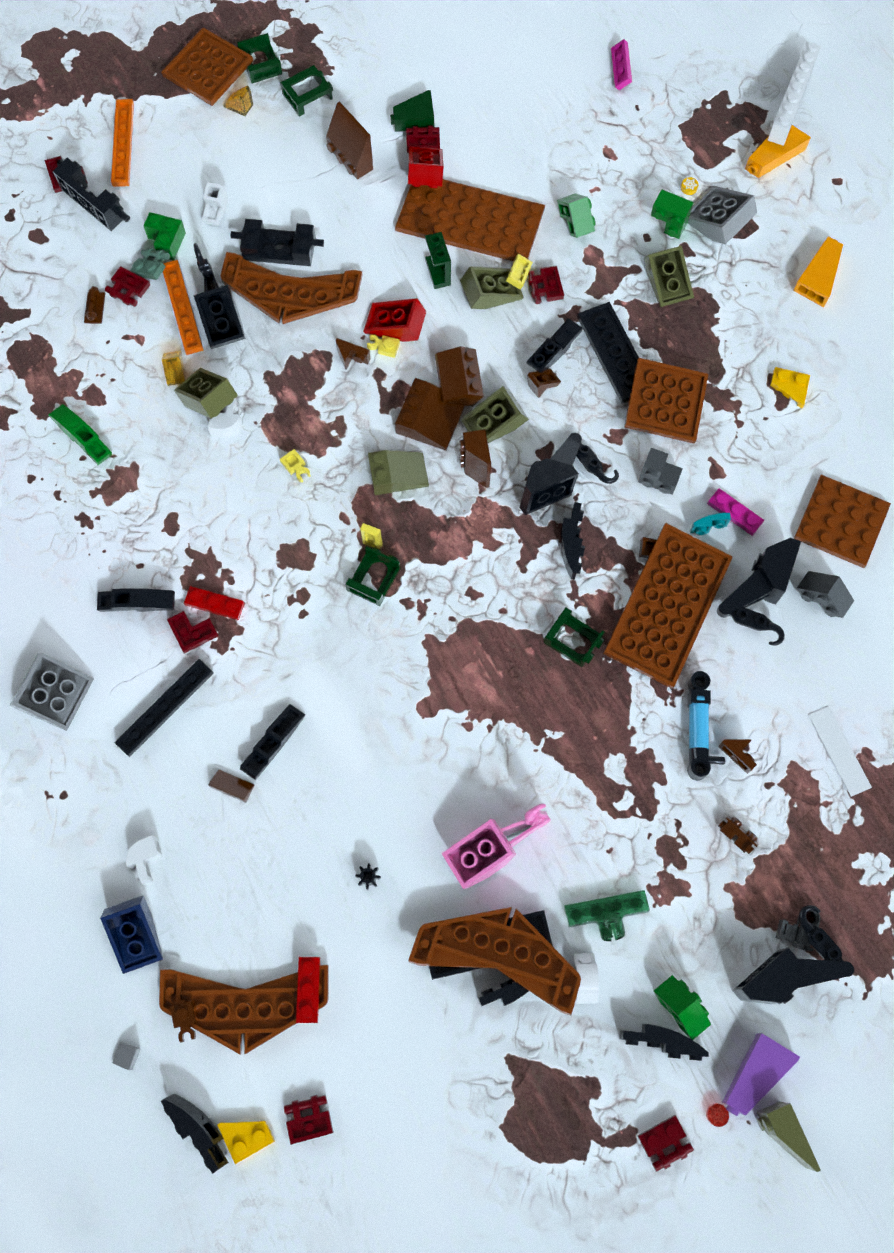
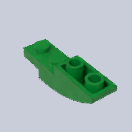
(81, 433)

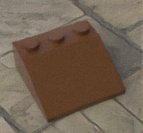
(349, 142)
(427, 417)

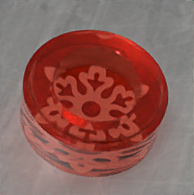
(717, 1115)

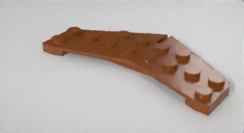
(294, 295)
(516, 951)
(229, 1011)

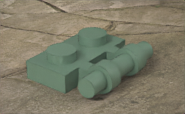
(147, 267)

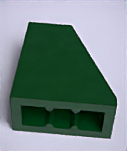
(413, 112)

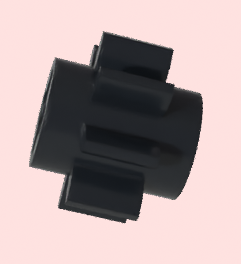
(369, 871)

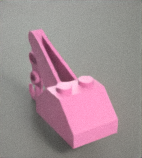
(488, 849)

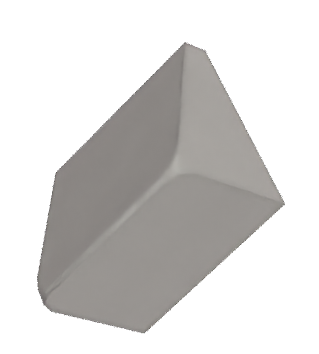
(126, 1056)

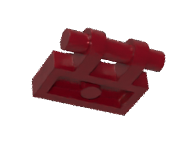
(423, 137)
(131, 283)
(551, 283)
(310, 1126)
(662, 1136)

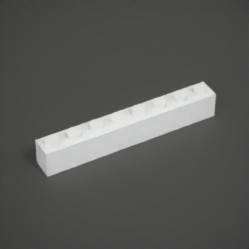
(794, 93)

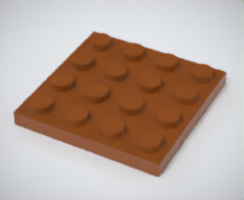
(207, 66)
(666, 400)
(842, 521)

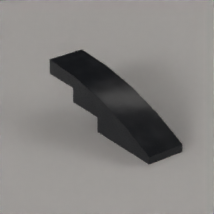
(272, 741)

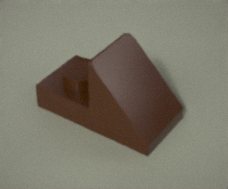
(349, 351)
(540, 382)
(733, 749)

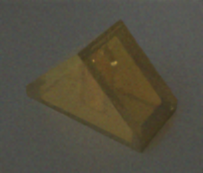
(240, 101)
(173, 367)

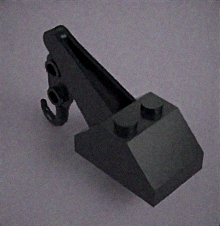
(217, 308)
(556, 477)
(767, 582)
(784, 972)

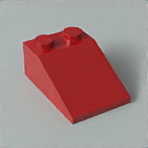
(425, 167)
(396, 319)

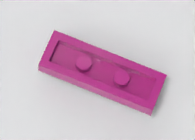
(621, 64)
(739, 513)

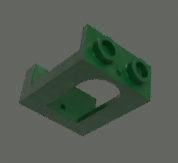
(265, 69)
(298, 102)
(439, 260)
(373, 556)
(595, 638)

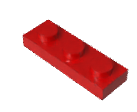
(214, 603)
(308, 990)

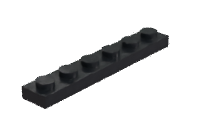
(164, 708)

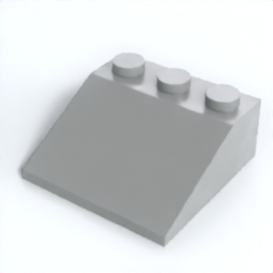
(722, 213)
(52, 691)

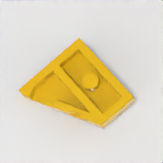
(791, 384)
(245, 1138)

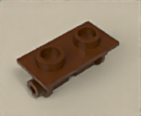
(94, 306)
(745, 838)

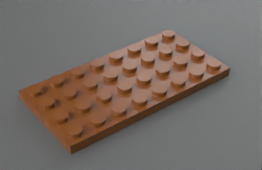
(472, 219)
(668, 605)

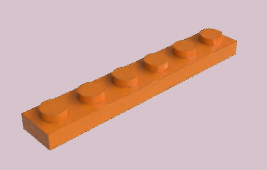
(122, 142)
(182, 308)

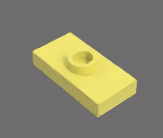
(519, 271)
(371, 536)

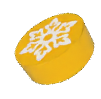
(689, 186)

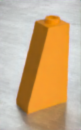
(771, 155)
(820, 274)

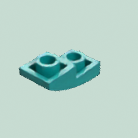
(705, 524)

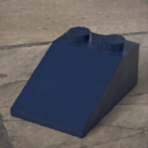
(132, 934)

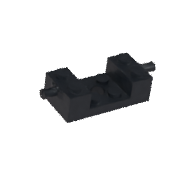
(103, 208)
(260, 243)

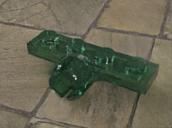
(607, 913)

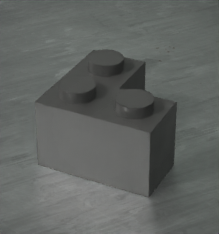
(659, 473)
(827, 591)

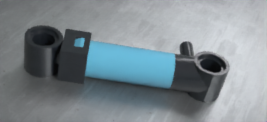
(698, 702)

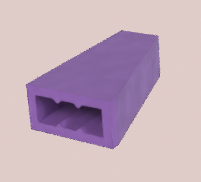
(758, 1074)

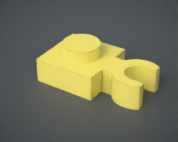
(386, 346)
(294, 463)

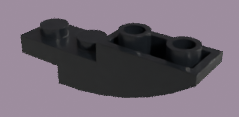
(555, 347)
(571, 543)
(135, 599)
(508, 993)
(672, 1041)
(194, 1123)

